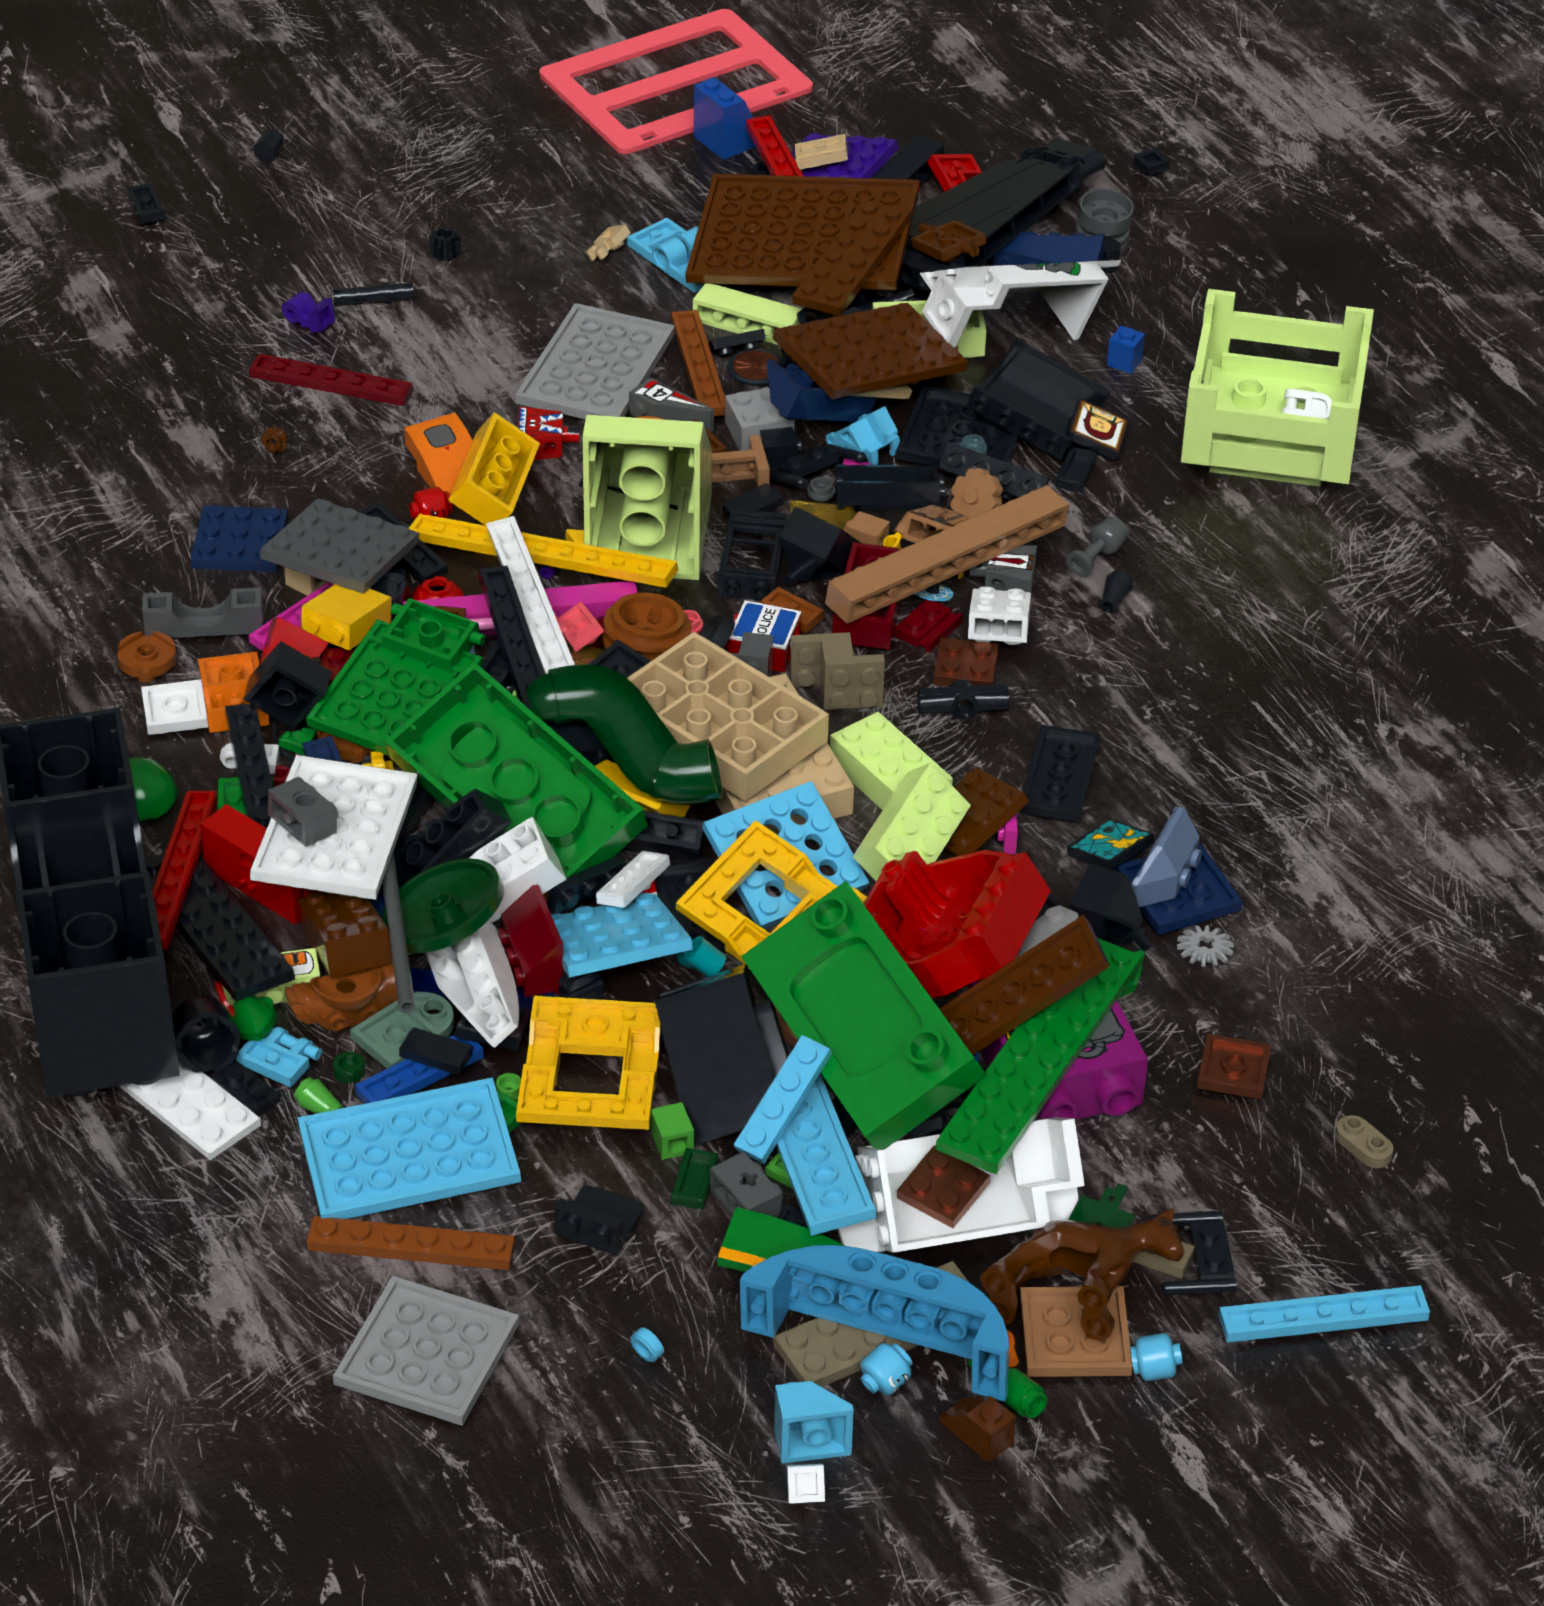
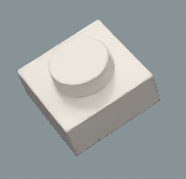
(805, 1483)

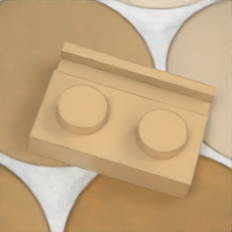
(821, 151)

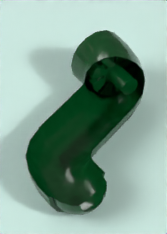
(629, 732)

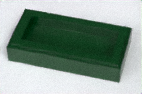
(693, 1179)

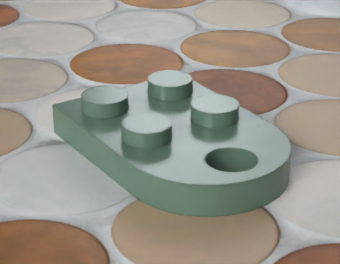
(387, 1029)

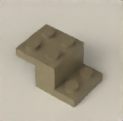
(843, 678)

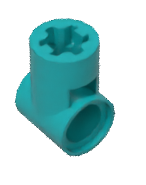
(703, 957)

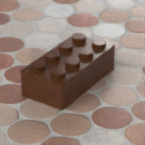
(344, 932)

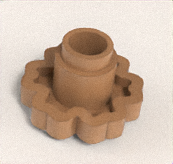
(976, 493)

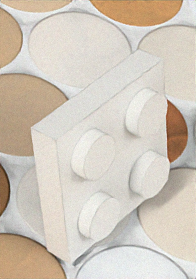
(174, 707)

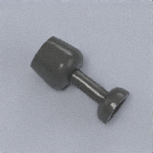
(1105, 539)

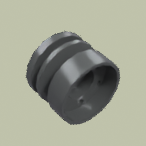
(1105, 213)

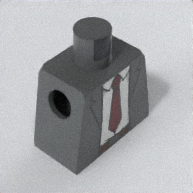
(1009, 569)

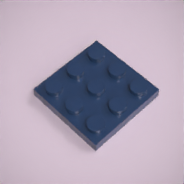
(234, 537)
(1203, 899)

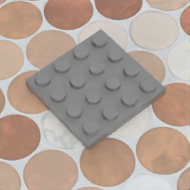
(426, 1350)

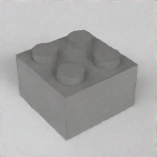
(749, 413)

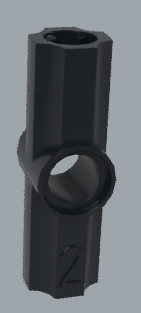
(963, 699)

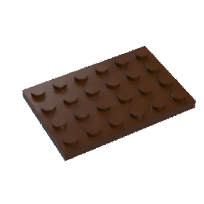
(869, 350)

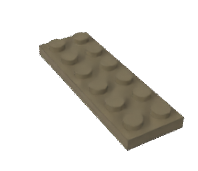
(830, 1350)

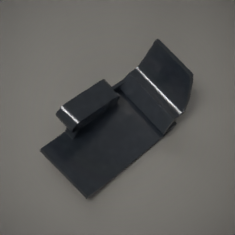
(720, 1050)

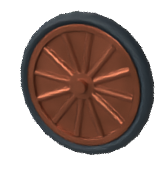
(751, 366)

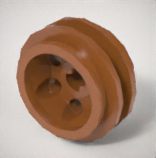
(645, 623)

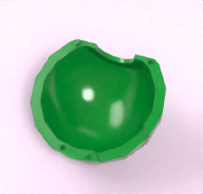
(153, 788)

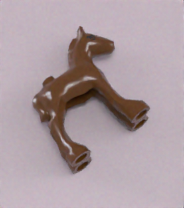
(1086, 1250)

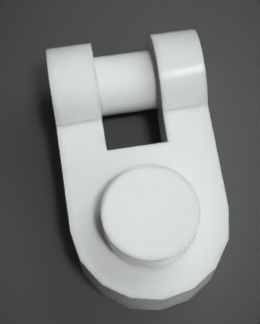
(1316, 404)

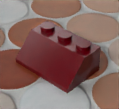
(532, 944)

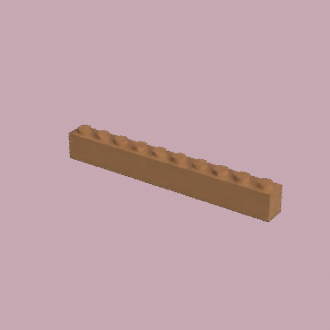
(946, 554)

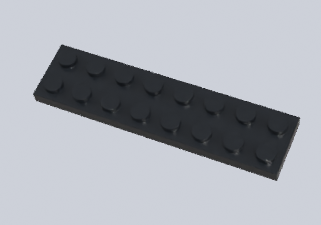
(226, 935)

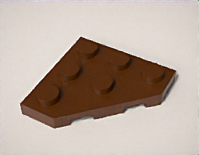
(991, 807)

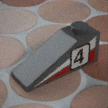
(664, 402)

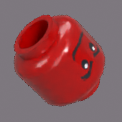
(431, 502)

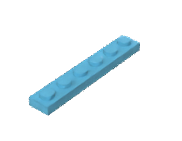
(1323, 1313)

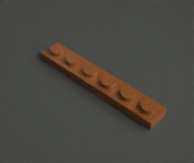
(698, 360)
(411, 1243)

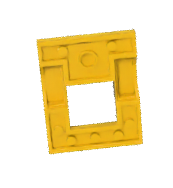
(755, 846)
(590, 1029)

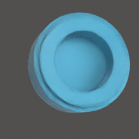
(647, 1344)

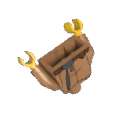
(923, 524)

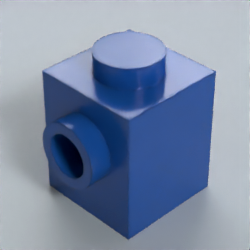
(1125, 349)

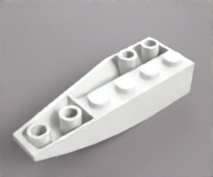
(522, 860)
(479, 982)

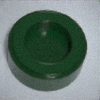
(348, 1067)

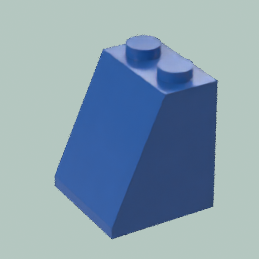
(721, 119)

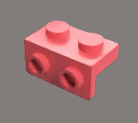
(579, 626)

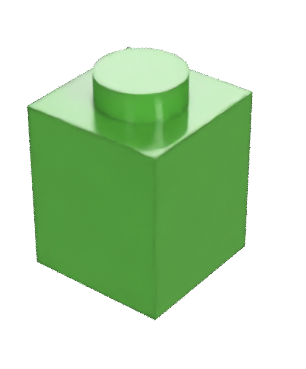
(671, 1130)

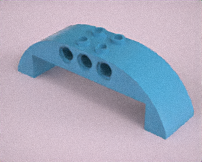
(883, 1298)

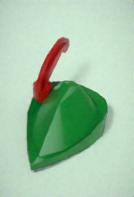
(252, 1015)

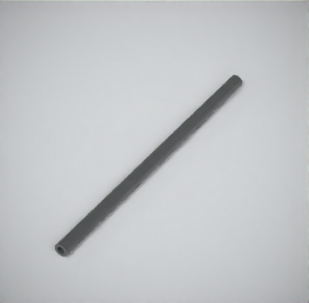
(398, 939)

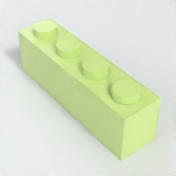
(742, 311)

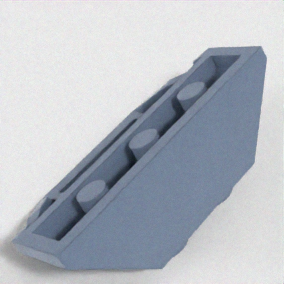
(1169, 861)

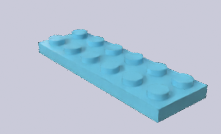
(823, 1166)

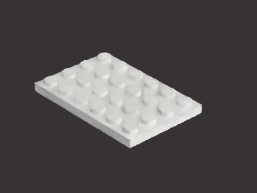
(369, 820)

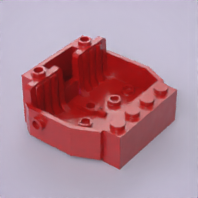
(957, 914)

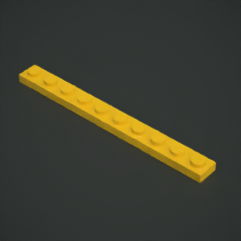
(551, 551)

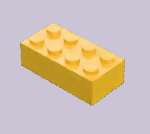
(494, 471)

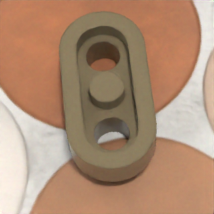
(1360, 1140)

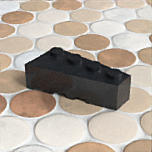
(457, 835)

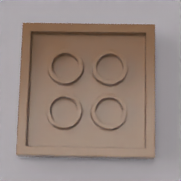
(1057, 1343)

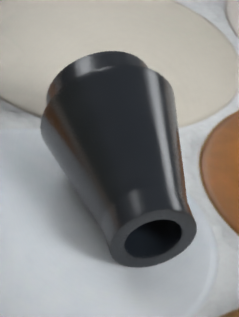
(1116, 588)

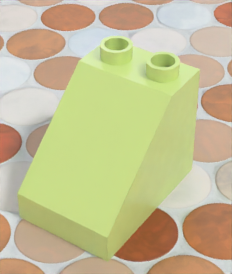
(655, 467)

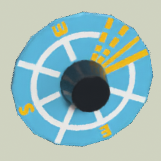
(936, 593)

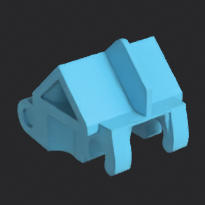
(868, 435)

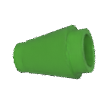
(315, 1096)

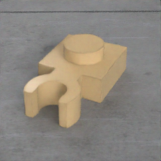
(610, 239)

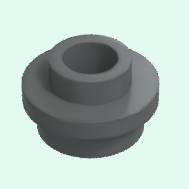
(821, 489)

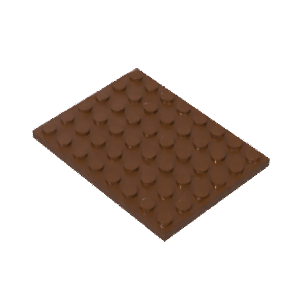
(779, 227)

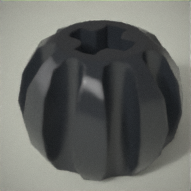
(582, 986)

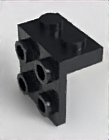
(597, 1219)

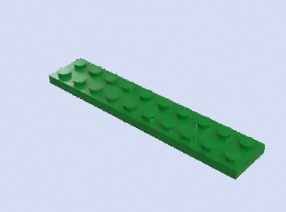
(1033, 1066)

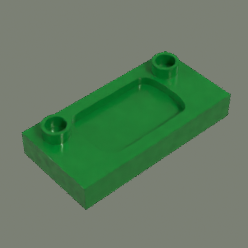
(492, 742)
(855, 994)

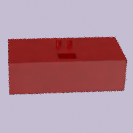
(230, 849)

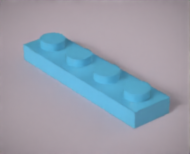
(783, 1099)

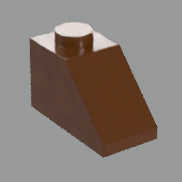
(981, 1425)

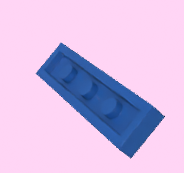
(407, 1077)

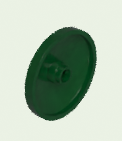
(448, 903)

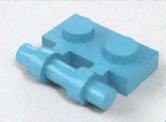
(275, 1061)

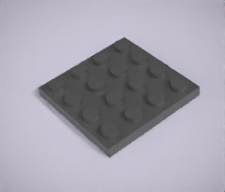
(340, 545)

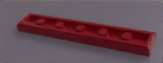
(331, 379)

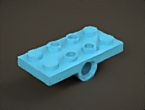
(667, 248)

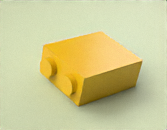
(344, 615)

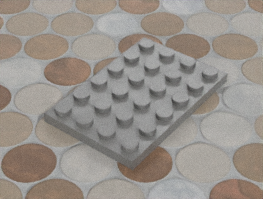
(594, 363)

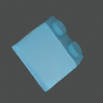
(811, 1423)

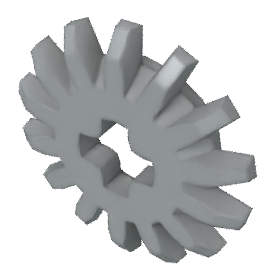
(1191, 943)

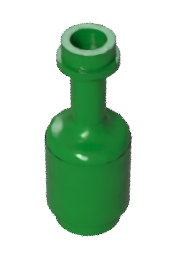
(1023, 1394)

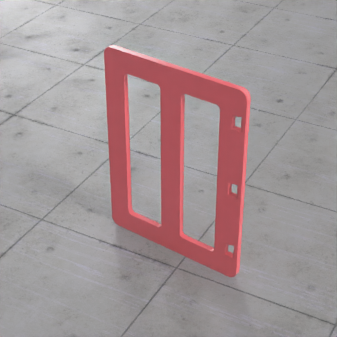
(596, 108)

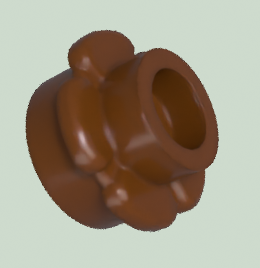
(277, 434)

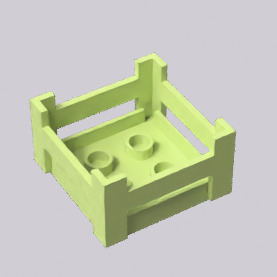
(1237, 410)

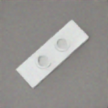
(633, 879)

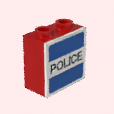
(768, 620)

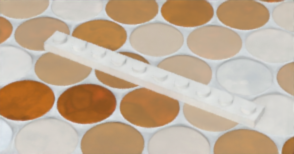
(536, 607)

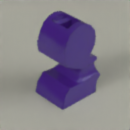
(304, 310)

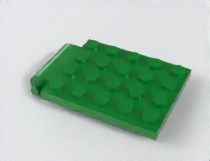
(396, 673)

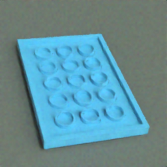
(408, 1150)

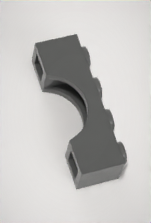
(234, 616)

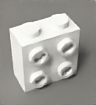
(999, 615)

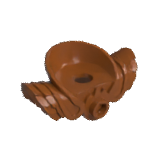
(334, 1002)

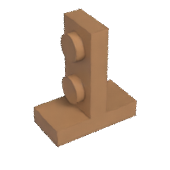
(742, 464)

